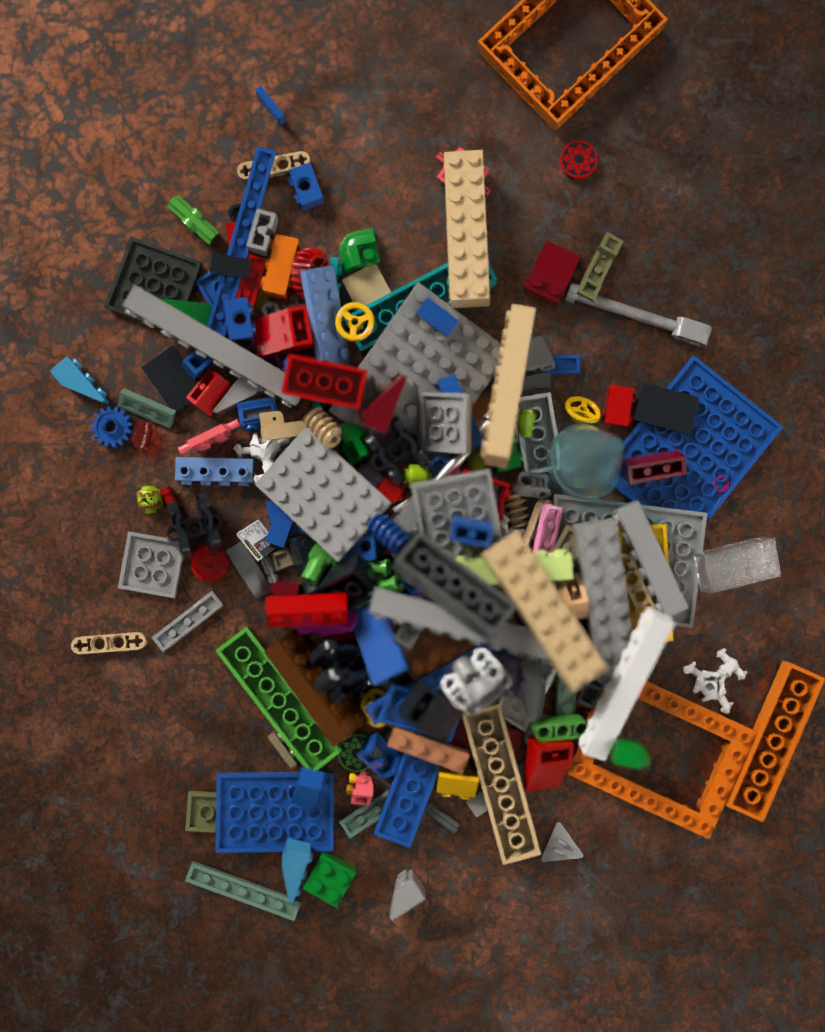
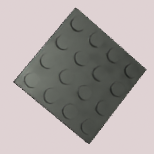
(155, 271)

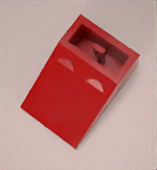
(283, 332)
(546, 763)

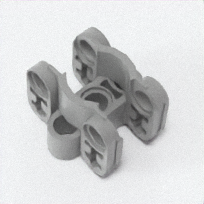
(476, 682)

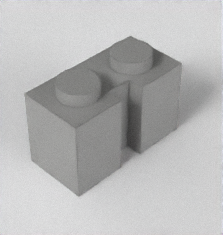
(263, 225)

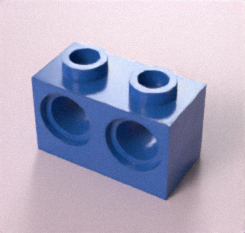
(359, 548)

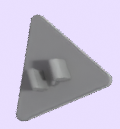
(560, 846)

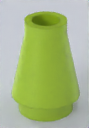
(526, 421)

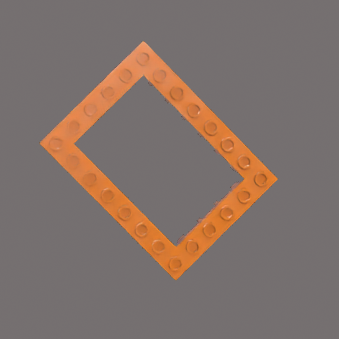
(495, 49)
(718, 785)

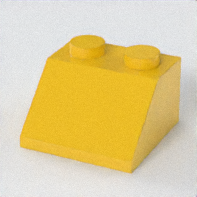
(456, 783)

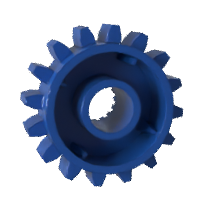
(102, 424)

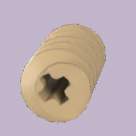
(323, 427)
(516, 511)

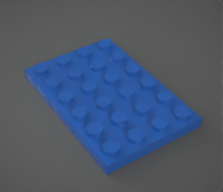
(258, 813)

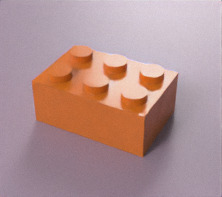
(277, 280)

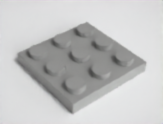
(445, 422)
(150, 565)

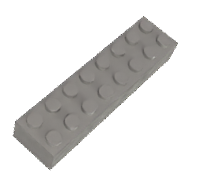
(606, 591)

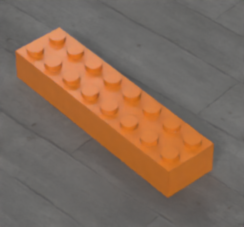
(777, 736)

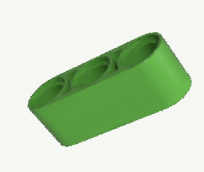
(552, 723)

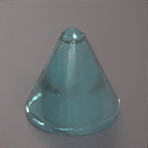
(585, 461)

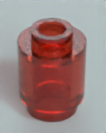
(141, 435)

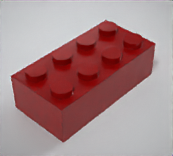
(324, 382)

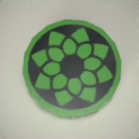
(348, 755)

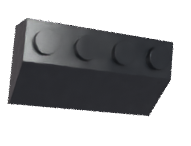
(350, 577)

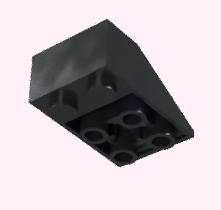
(300, 549)
(430, 711)

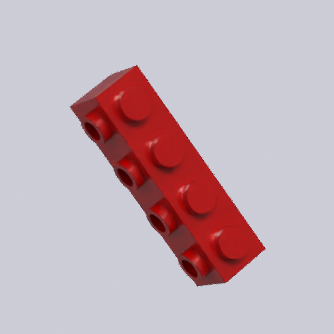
(306, 610)

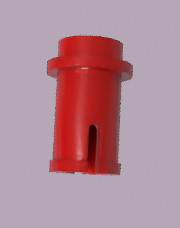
(168, 495)

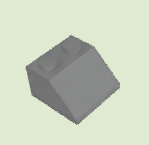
(406, 894)

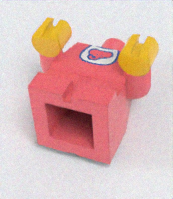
(363, 790)

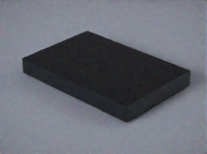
(170, 378)
(666, 408)

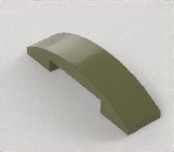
(599, 267)

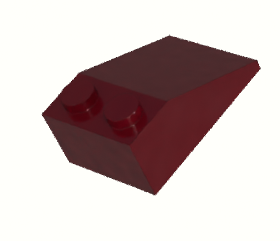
(551, 274)
(381, 408)

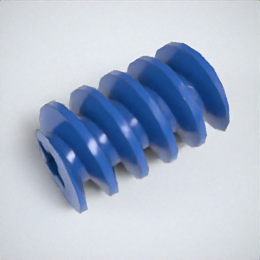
(388, 533)

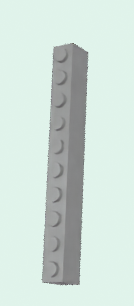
(207, 343)
(433, 616)

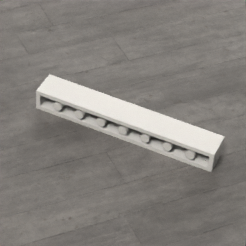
(626, 683)

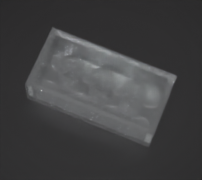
(737, 564)

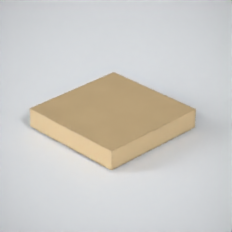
(366, 285)

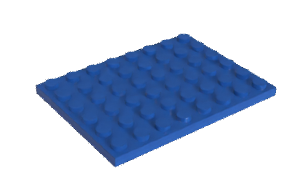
(723, 441)

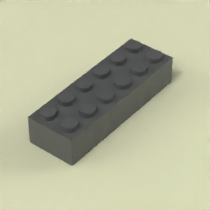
(454, 586)

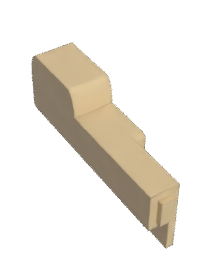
(278, 429)

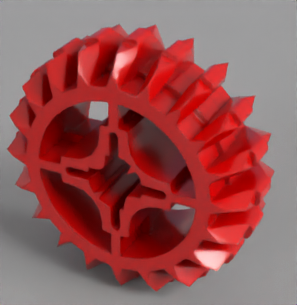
(306, 259)

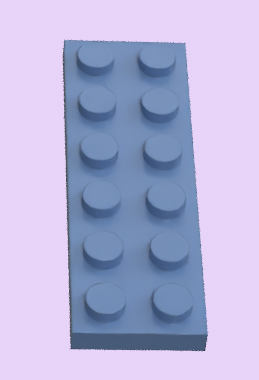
(322, 307)

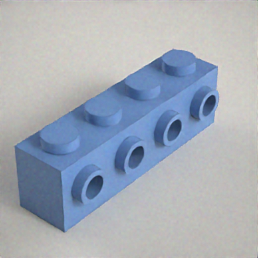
(214, 470)

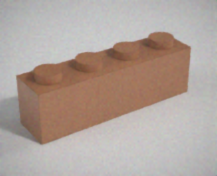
(429, 748)

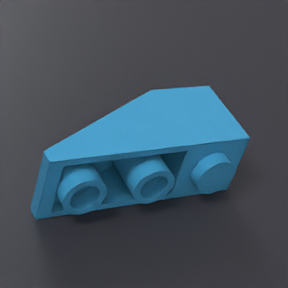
(71, 376)
(294, 863)

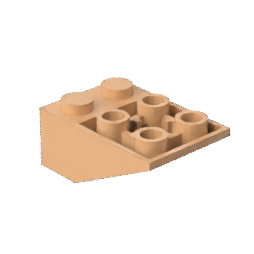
(573, 595)

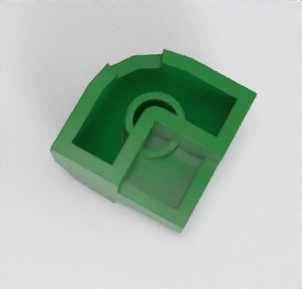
(358, 250)
(352, 446)
(630, 754)

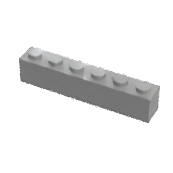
(649, 558)

